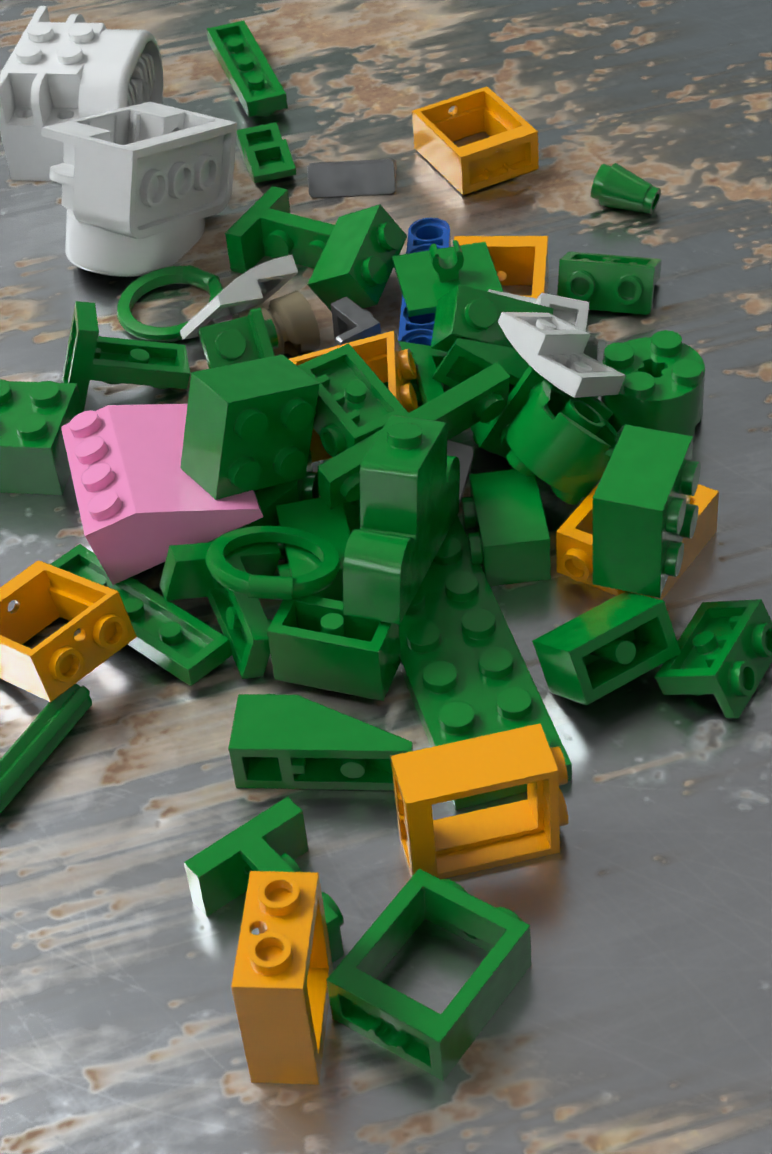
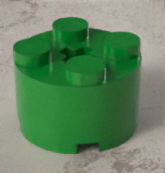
(660, 385)
(562, 441)

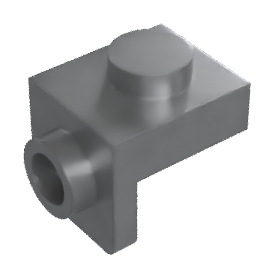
(352, 322)

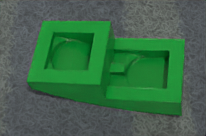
(265, 152)

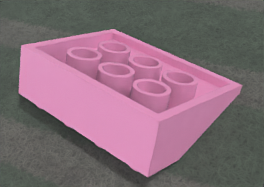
(134, 491)

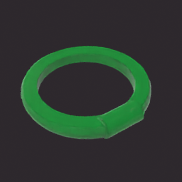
(152, 280)
(273, 586)

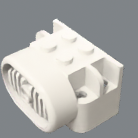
(66, 75)
(139, 188)

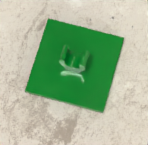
(435, 272)

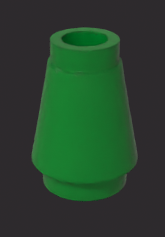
(624, 190)

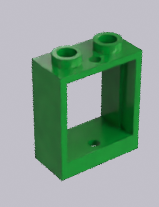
(401, 1023)

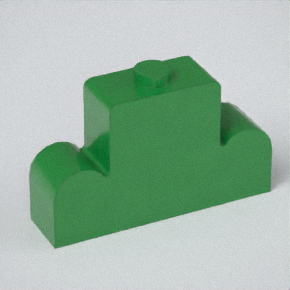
(404, 516)

